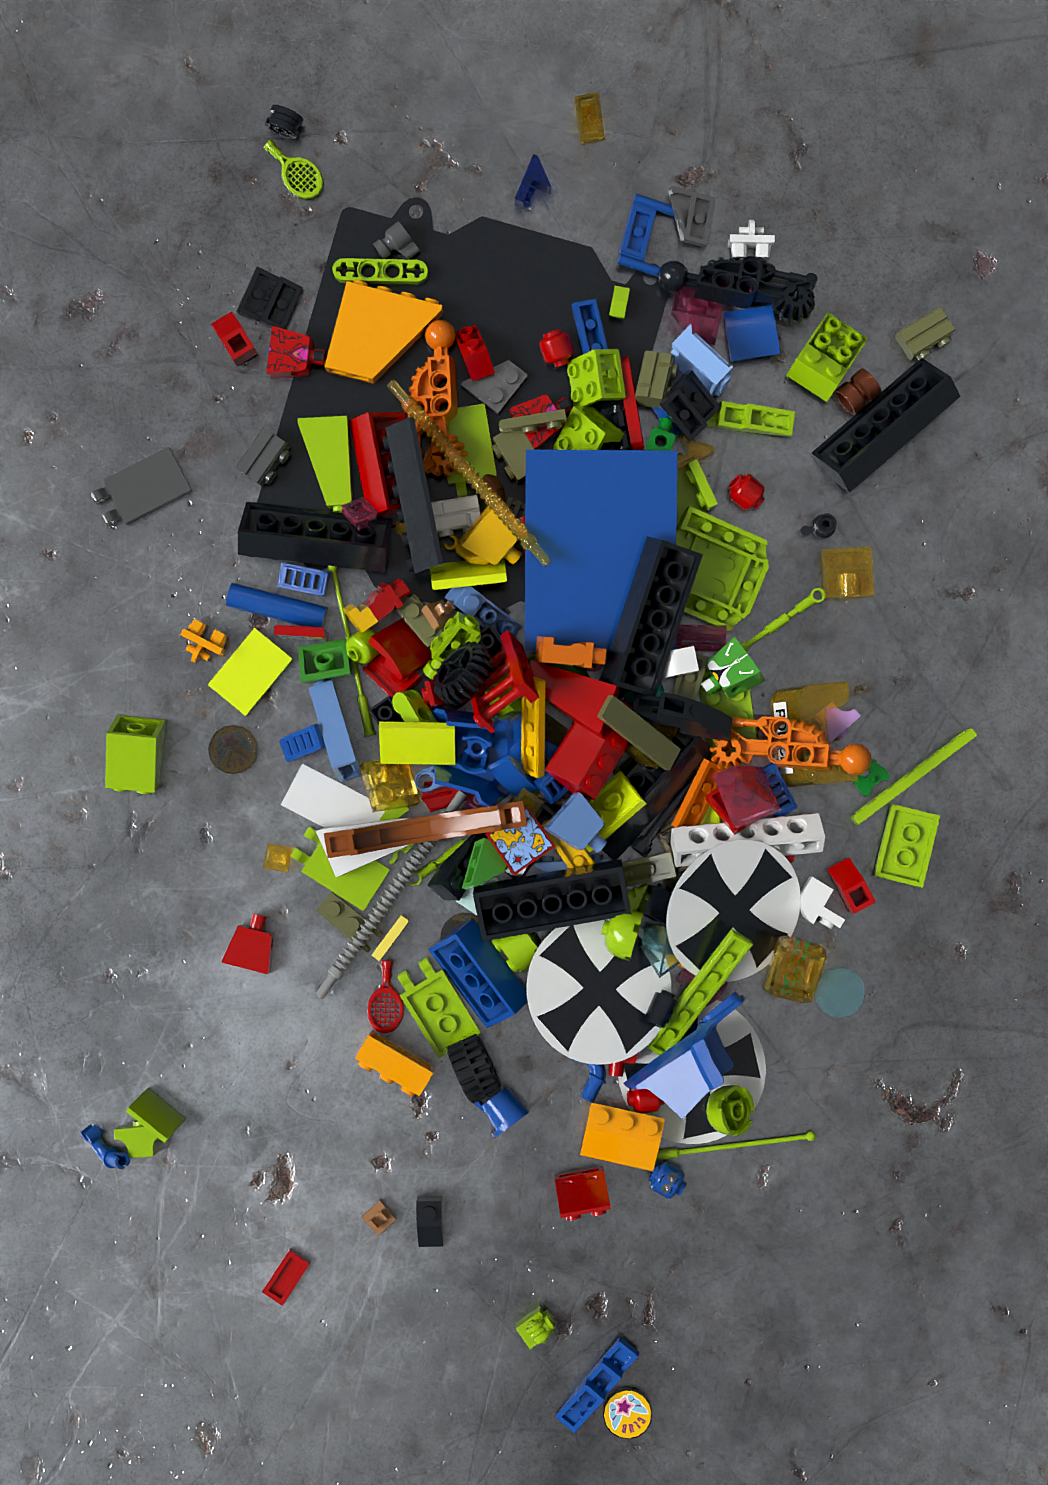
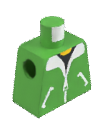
(732, 671)

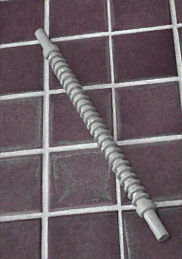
(336, 971)

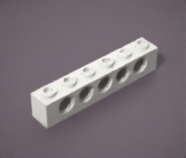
(787, 834)

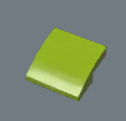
(155, 1115)

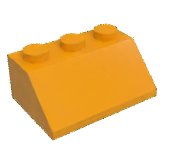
(394, 1064)
(622, 1137)

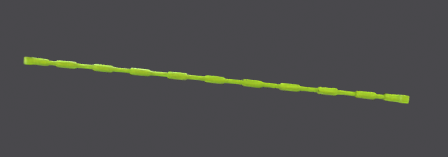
(769, 629)

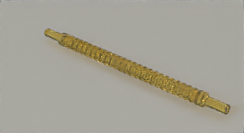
(527, 540)

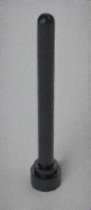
(643, 844)

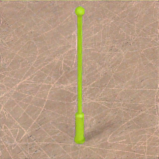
(362, 699)
(674, 1152)

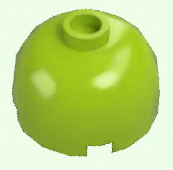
(622, 933)
(730, 1110)

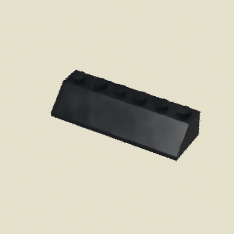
(886, 424)
(414, 498)
(313, 537)
(651, 616)
(657, 789)
(551, 900)

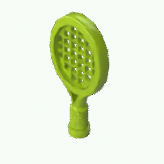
(278, 154)

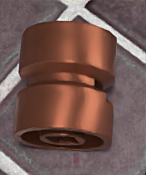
(862, 388)

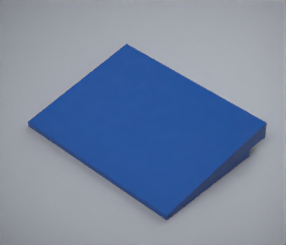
(592, 523)

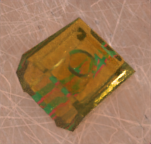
(795, 969)

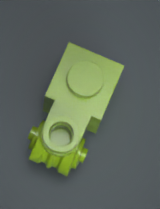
(536, 1327)

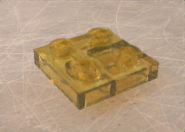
(847, 572)
(389, 785)

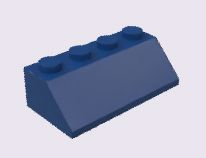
(480, 974)

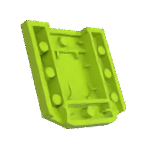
(729, 570)

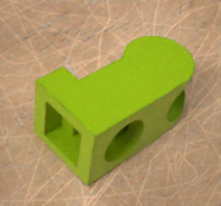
(412, 707)

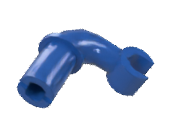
(595, 1081)
(110, 1156)

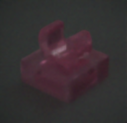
(359, 513)

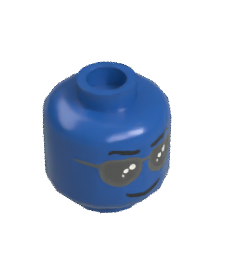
(667, 1180)

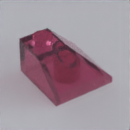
(701, 314)
(746, 794)

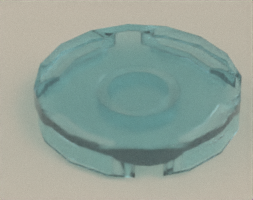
(839, 992)

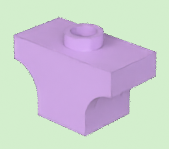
(839, 721)

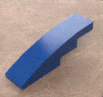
(597, 1384)

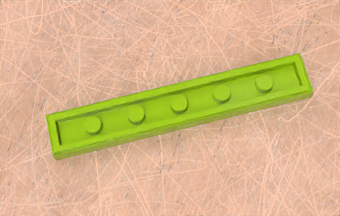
(913, 776)
(702, 990)

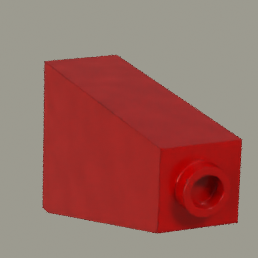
(575, 695)

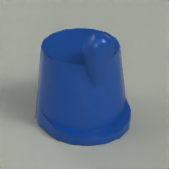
(503, 1110)

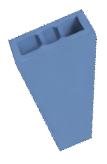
(335, 730)

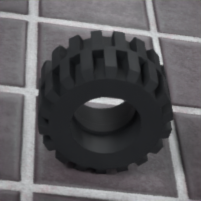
(474, 1068)

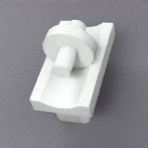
(754, 240)

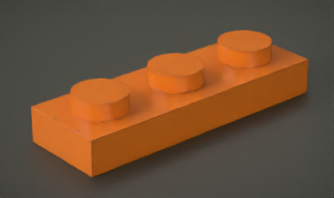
(694, 804)

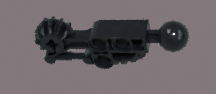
(743, 283)

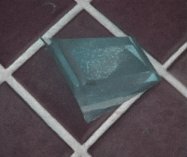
(657, 948)

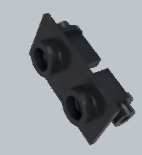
(617, 416)

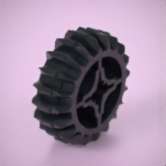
(463, 673)

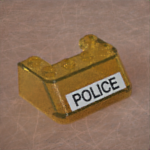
(809, 705)

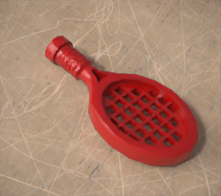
(386, 975)

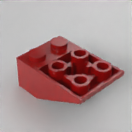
(582, 1193)

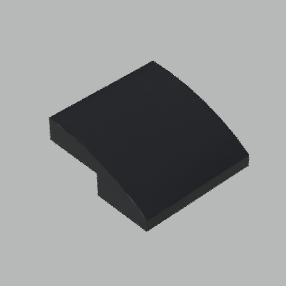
(269, 299)
(689, 405)

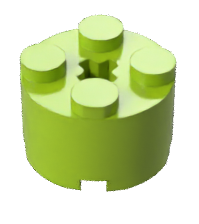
(519, 950)

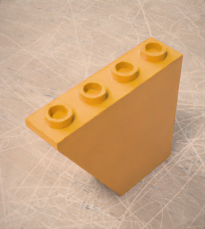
(376, 329)

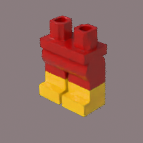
(378, 605)

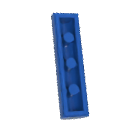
(589, 325)
(275, 606)

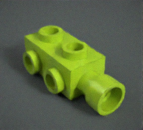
(456, 631)

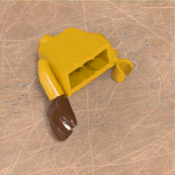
(487, 537)

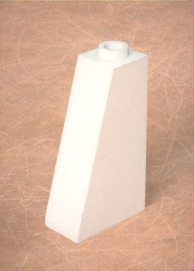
(347, 863)

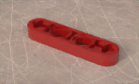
(631, 407)

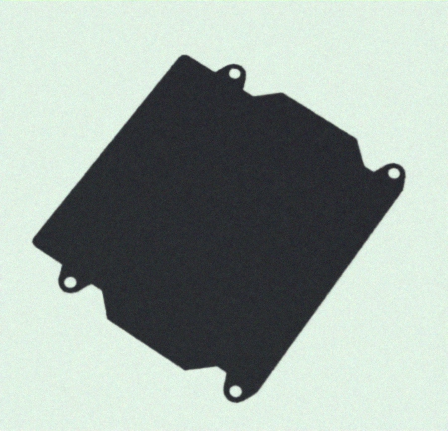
(486, 276)

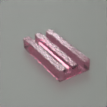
(701, 634)

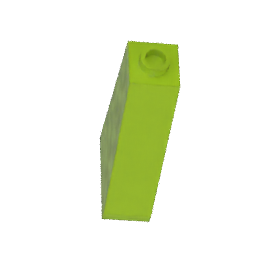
(330, 454)

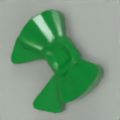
(878, 774)

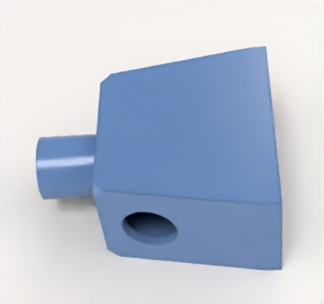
(577, 824)

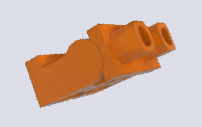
(571, 653)

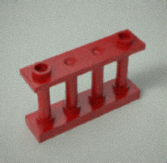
(519, 677)

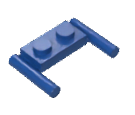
(638, 233)

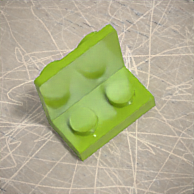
(596, 377)
(586, 430)
(693, 490)

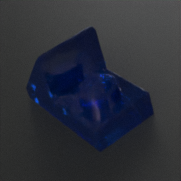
(534, 177)

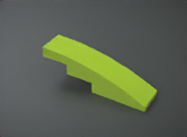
(753, 419)

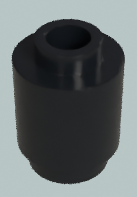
(661, 1009)

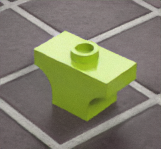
(138, 1140)

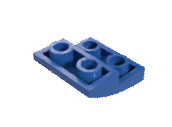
(751, 333)

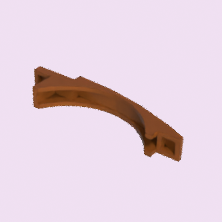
(425, 829)

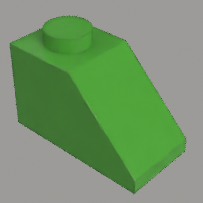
(483, 864)

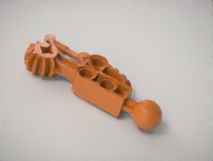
(425, 390)
(800, 737)

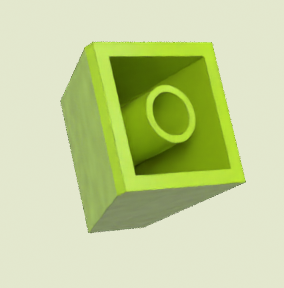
(134, 753)

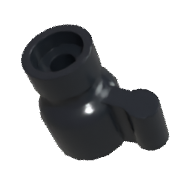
(821, 527)

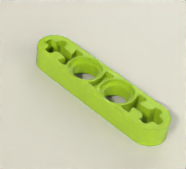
(380, 271)

